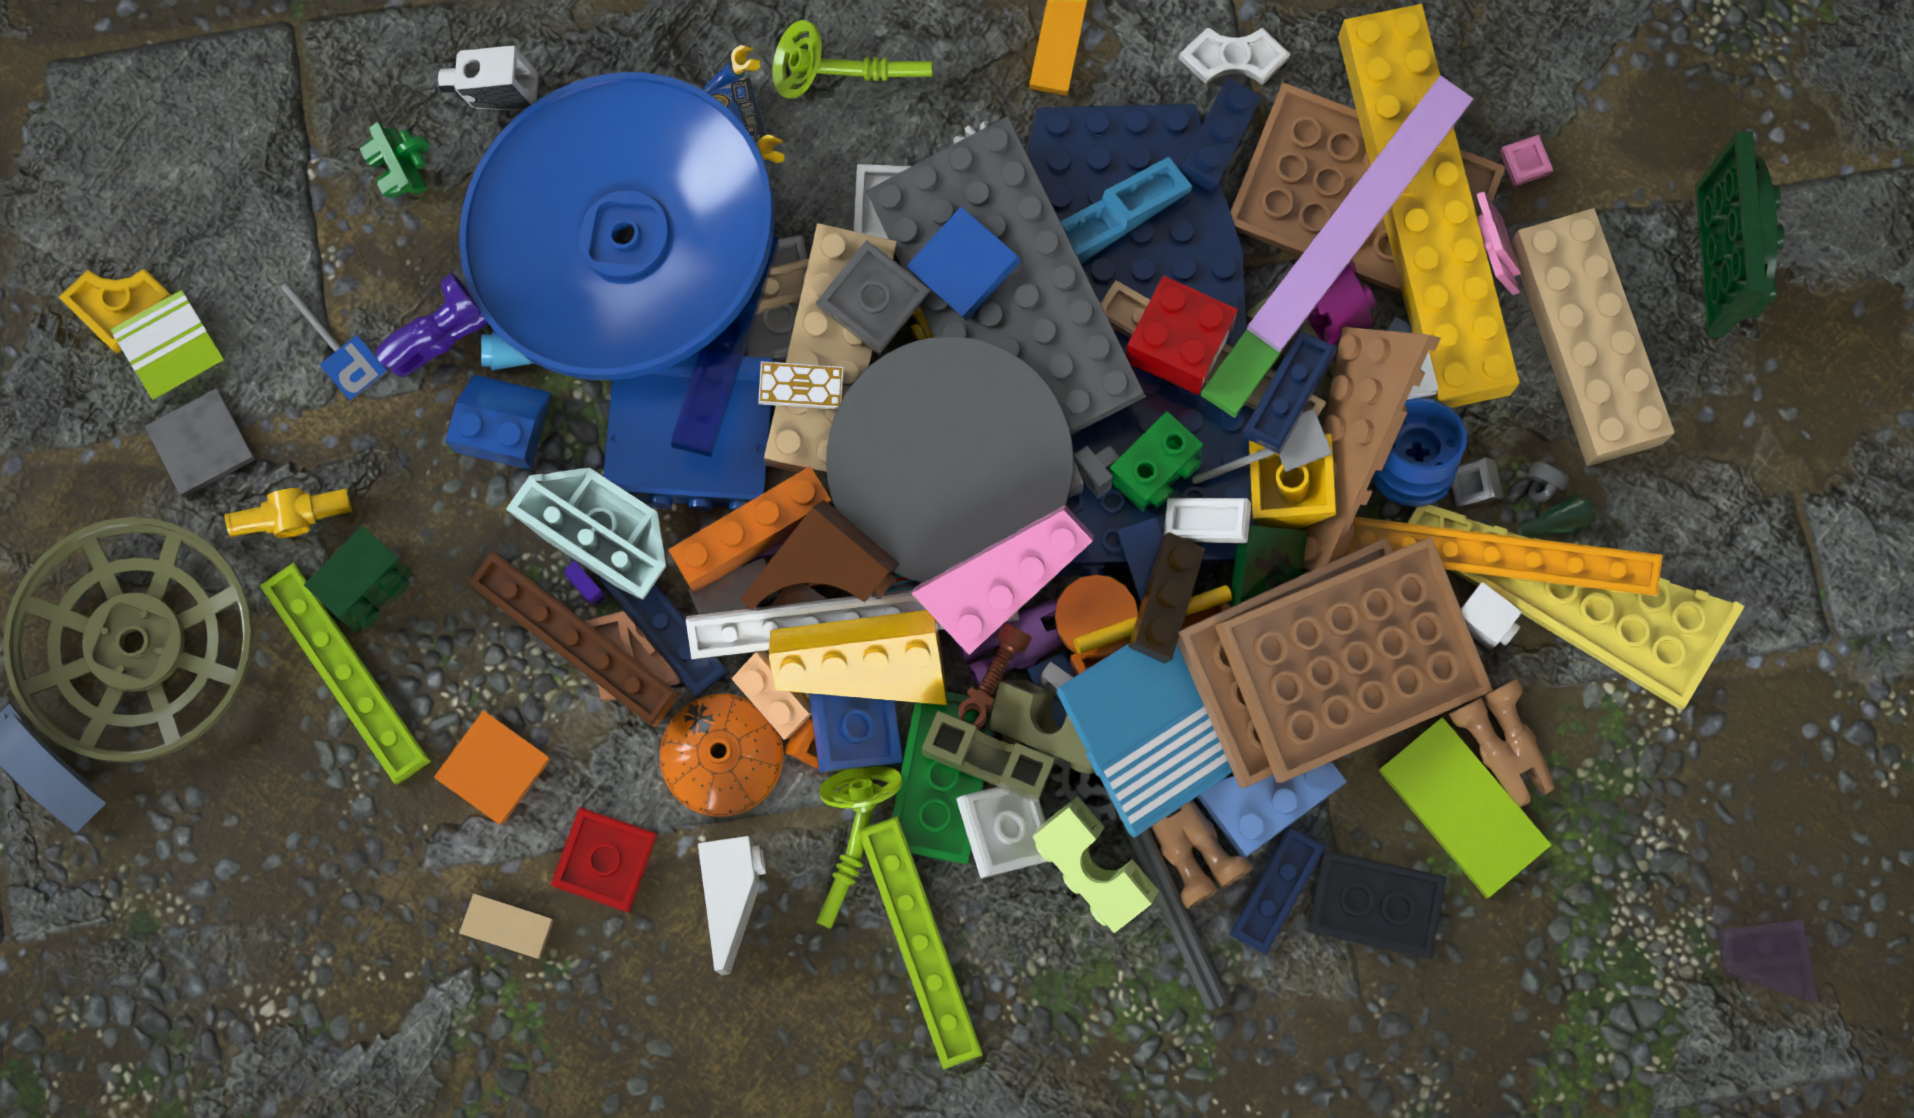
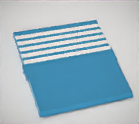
(1145, 734)

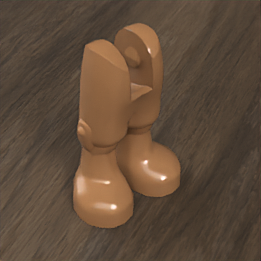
(1518, 750)
(1189, 830)

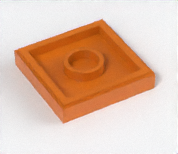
(492, 768)

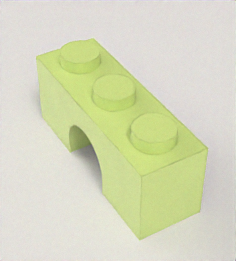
(1112, 894)

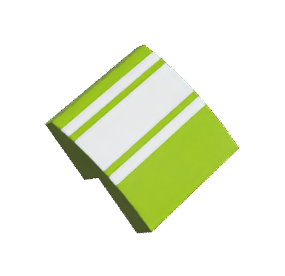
(166, 344)

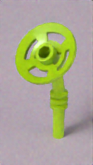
(810, 63)
(862, 797)

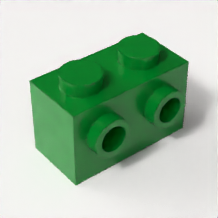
(1156, 463)

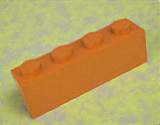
(747, 531)

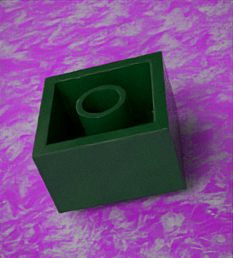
(359, 580)

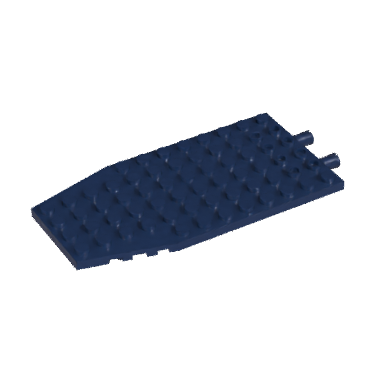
(1190, 241)

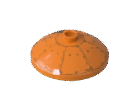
(725, 784)

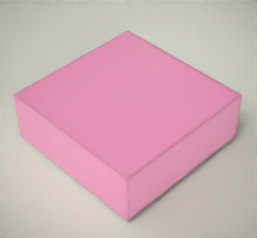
(1526, 160)

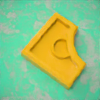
(109, 302)

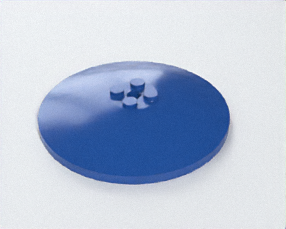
(579, 172)

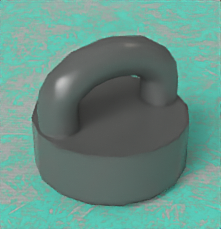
(1547, 477)

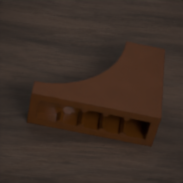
(829, 552)

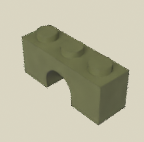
(1025, 717)
(986, 758)

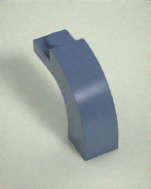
(44, 773)

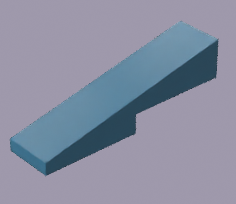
(1125, 207)

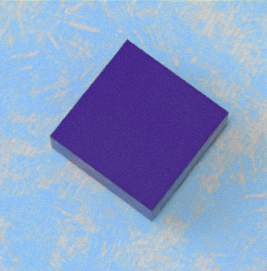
(584, 584)

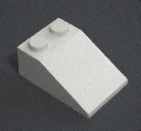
(730, 889)

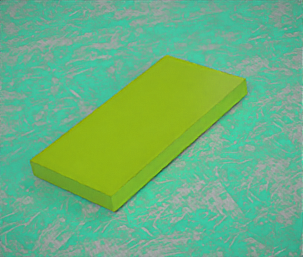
(1464, 808)

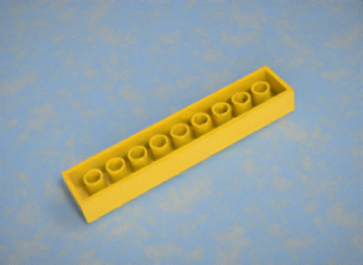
(1434, 219)

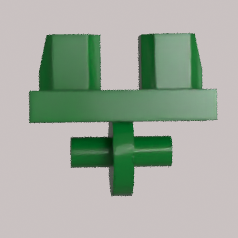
(402, 156)

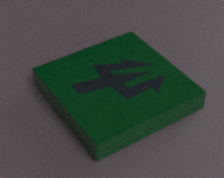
(1267, 560)

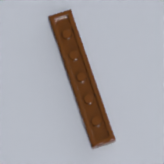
(574, 639)

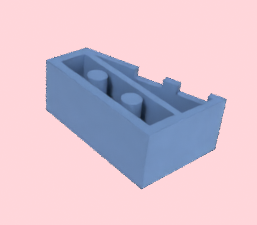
(1264, 809)

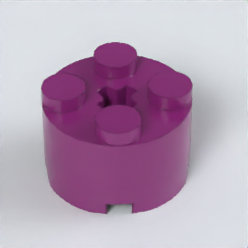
(1343, 306)

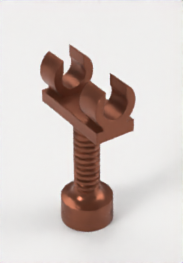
(980, 700)

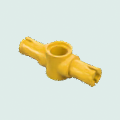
(288, 513)

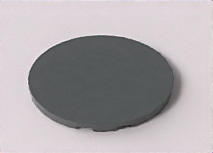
(947, 452)

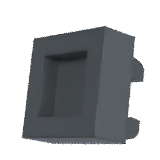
(1095, 469)

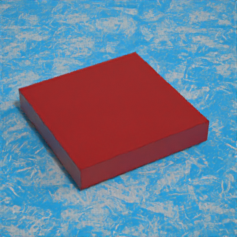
(604, 860)

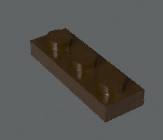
(1166, 597)

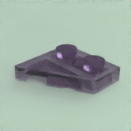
(1770, 957)

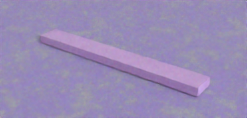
(1359, 214)

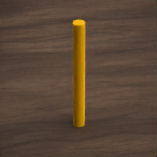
(1125, 628)

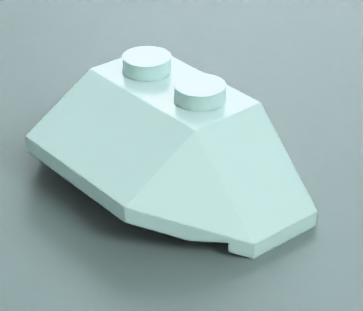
(595, 526)

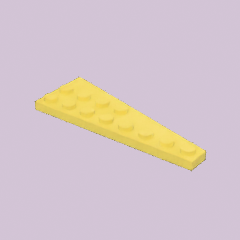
(1649, 639)

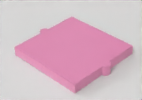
(1498, 233)
(1499, 267)

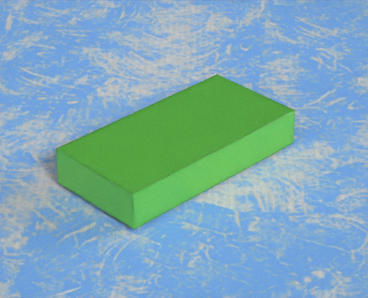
(1240, 373)

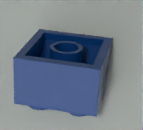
(498, 421)

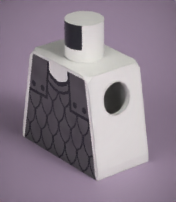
(492, 78)

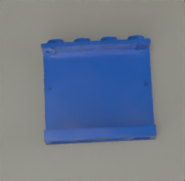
(641, 432)

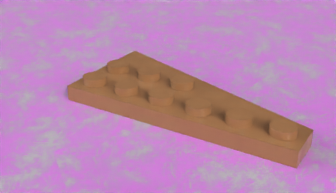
(1364, 418)

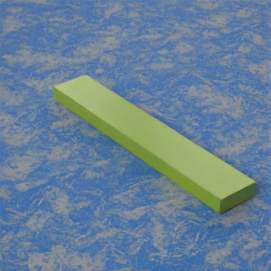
(345, 674)
(920, 942)

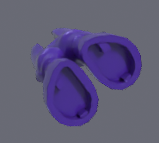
(434, 333)

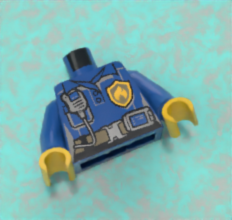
(737, 95)

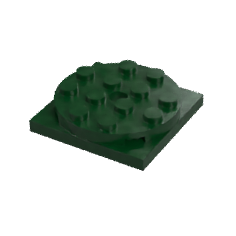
(1737, 235)

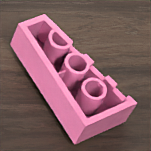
(995, 583)

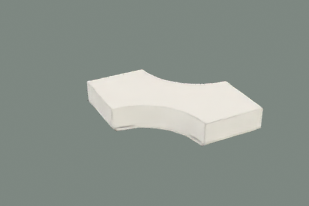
(1251, 56)

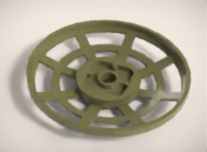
(106, 633)

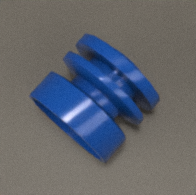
(1423, 455)

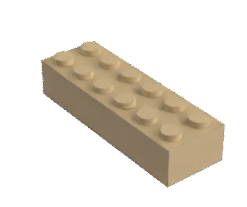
(1591, 337)
(800, 433)

